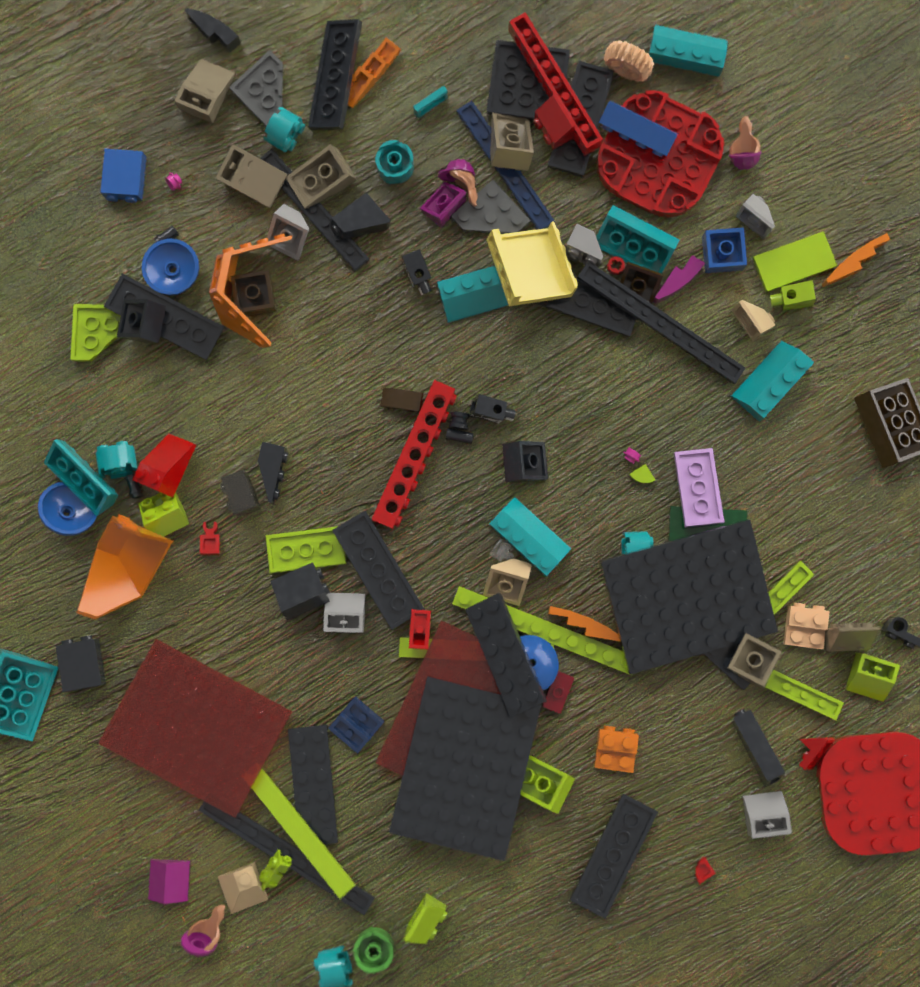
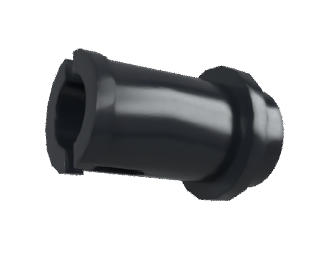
(170, 233)
(134, 487)

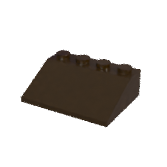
(892, 421)

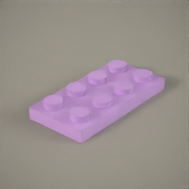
(698, 488)

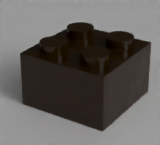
(254, 293)

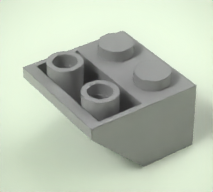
(584, 246)
(344, 613)
(766, 814)

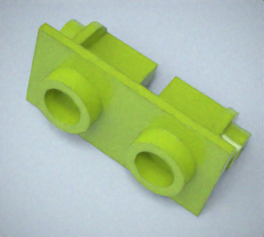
(274, 870)

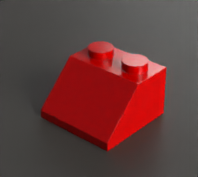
(554, 122)

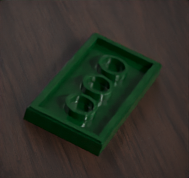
(678, 530)

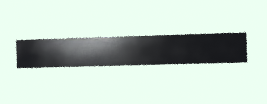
(320, 218)

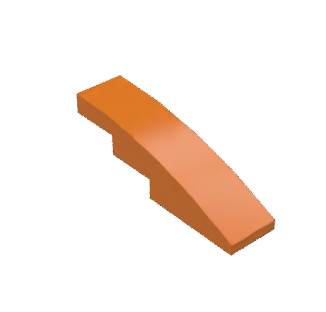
(372, 70)
(852, 263)
(591, 627)

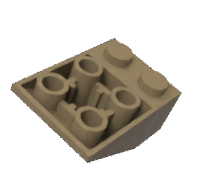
(204, 90)
(251, 176)
(850, 637)

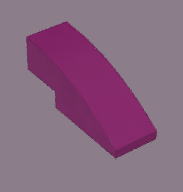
(679, 279)

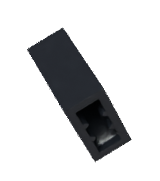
(359, 219)

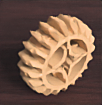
(628, 61)

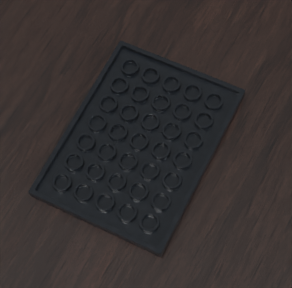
(688, 596)
(464, 770)

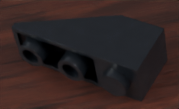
(271, 463)

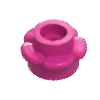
(173, 181)
(631, 455)

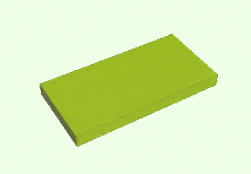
(794, 261)
(299, 548)

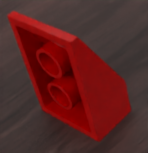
(165, 465)

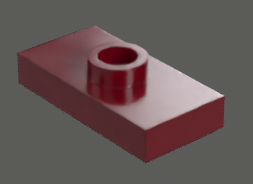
(558, 692)

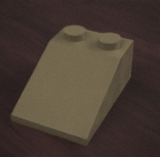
(511, 142)
(321, 177)

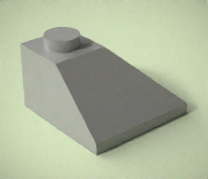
(756, 216)
(289, 222)

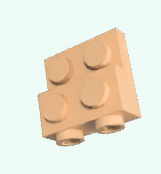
(806, 626)

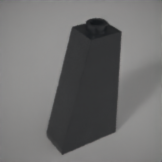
(758, 748)

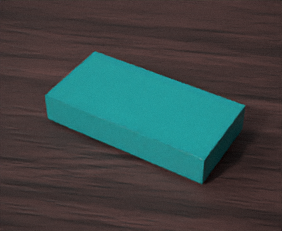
(430, 102)

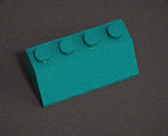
(688, 50)
(635, 240)
(471, 294)
(772, 380)
(80, 477)
(529, 536)

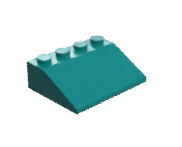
(23, 693)

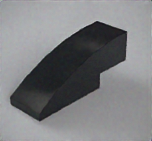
(213, 29)

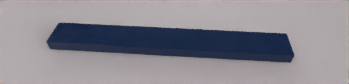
(512, 178)

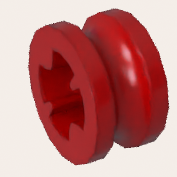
(617, 260)

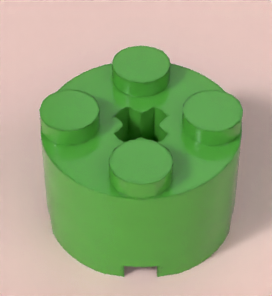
(381, 958)

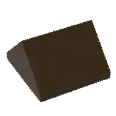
(641, 281)

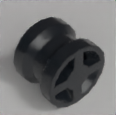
(459, 420)

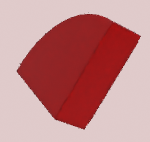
(703, 870)

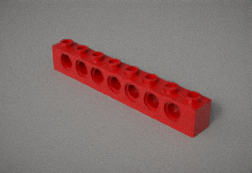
(554, 81)
(437, 391)

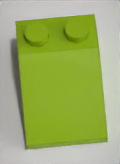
(546, 785)
(424, 920)

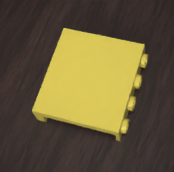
(532, 265)

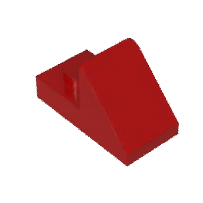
(419, 629)
(818, 748)

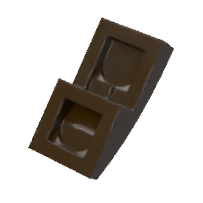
(401, 399)

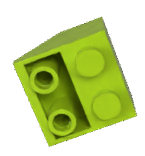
(163, 514)
(872, 676)

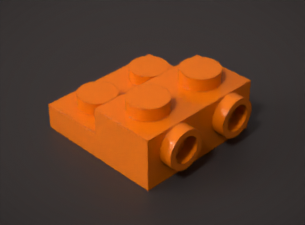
(616, 749)

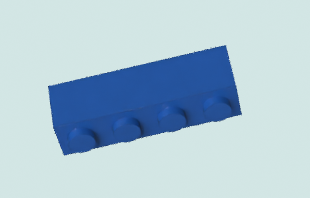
(637, 128)

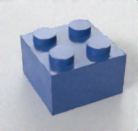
(724, 250)

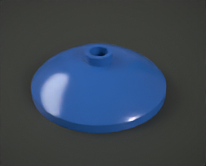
(162, 258)
(61, 499)
(545, 659)

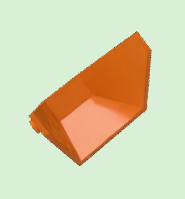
(221, 291)
(121, 567)

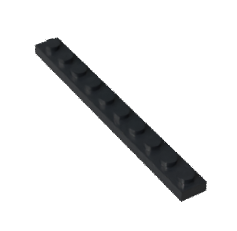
(661, 322)
(271, 842)

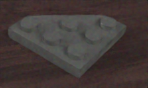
(261, 87)
(492, 212)

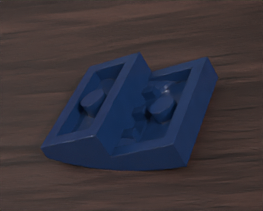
(356, 724)

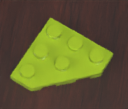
(92, 331)

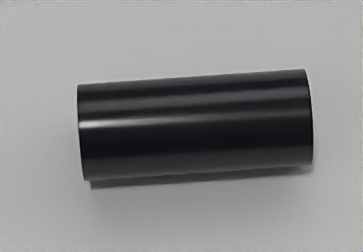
(459, 436)

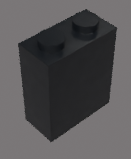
(300, 591)
(80, 663)

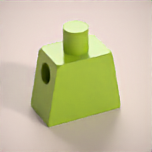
(801, 292)

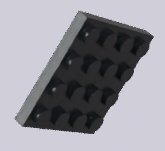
(513, 83)

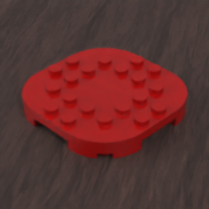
(666, 183)
(872, 792)

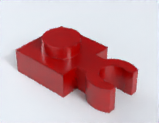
(210, 542)

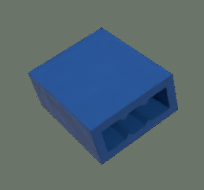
(123, 175)

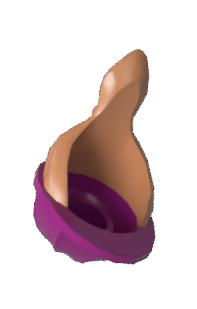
(746, 148)
(464, 176)
(204, 935)

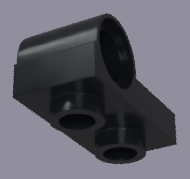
(908, 639)

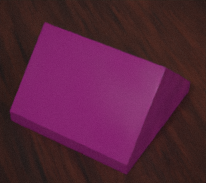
(444, 203)
(169, 881)

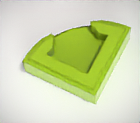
(642, 475)

